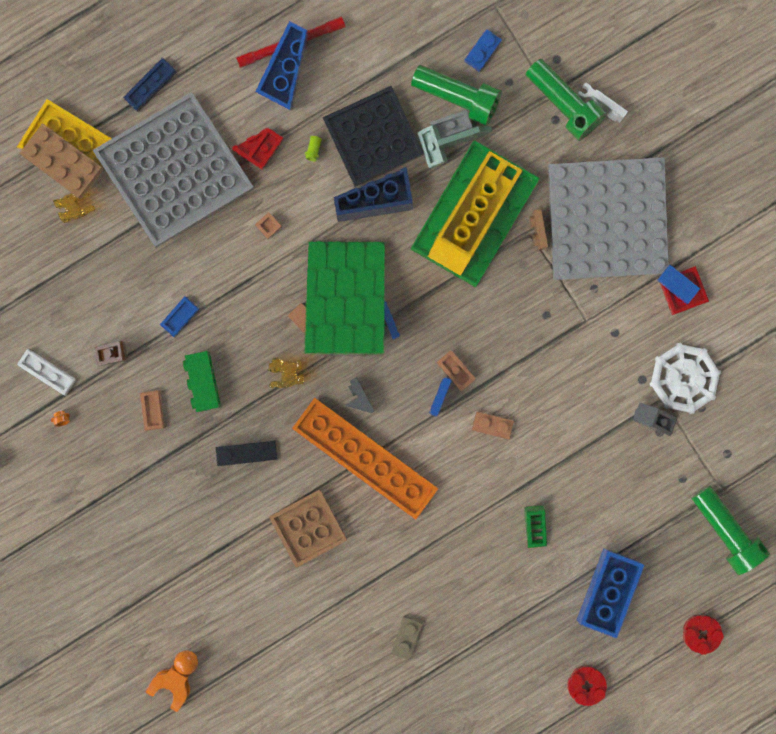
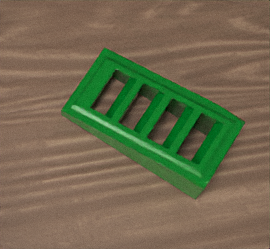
(540, 511)

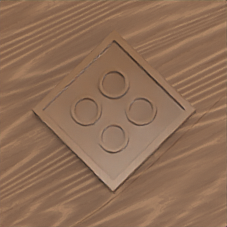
(308, 528)

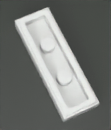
(46, 372)

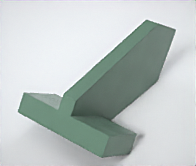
(434, 146)

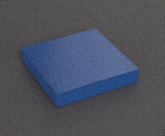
(440, 395)

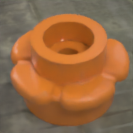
(60, 418)

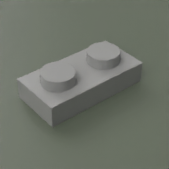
(453, 124)

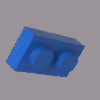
(482, 50)

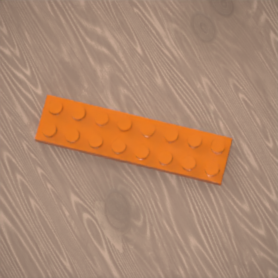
(365, 458)

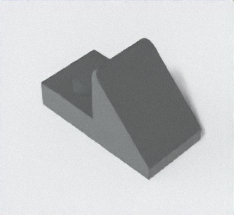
(362, 402)

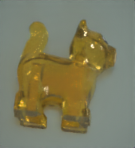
(72, 207)
(288, 373)

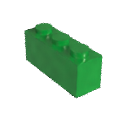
(202, 381)

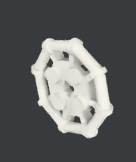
(674, 376)

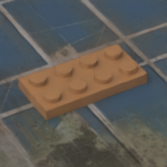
(61, 161)

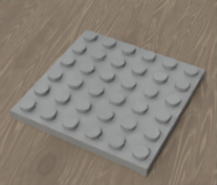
(173, 169)
(608, 218)

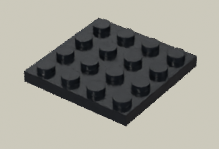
(373, 136)

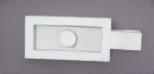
(613, 110)

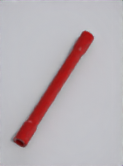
(328, 27)

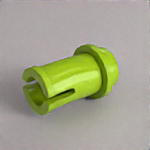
(313, 148)

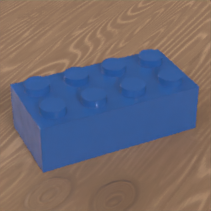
(610, 593)

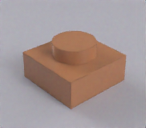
(268, 225)

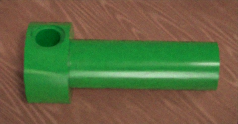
(480, 102)
(582, 116)
(745, 553)

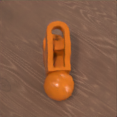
(176, 678)

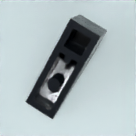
(246, 453)

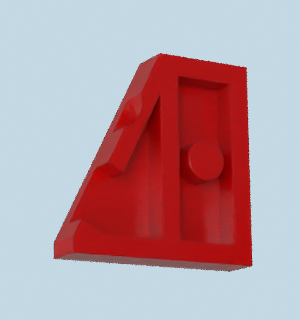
(259, 148)

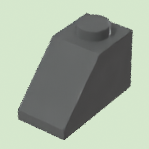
(654, 419)

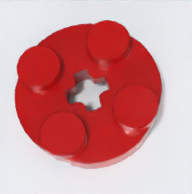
(713, 636)
(577, 680)

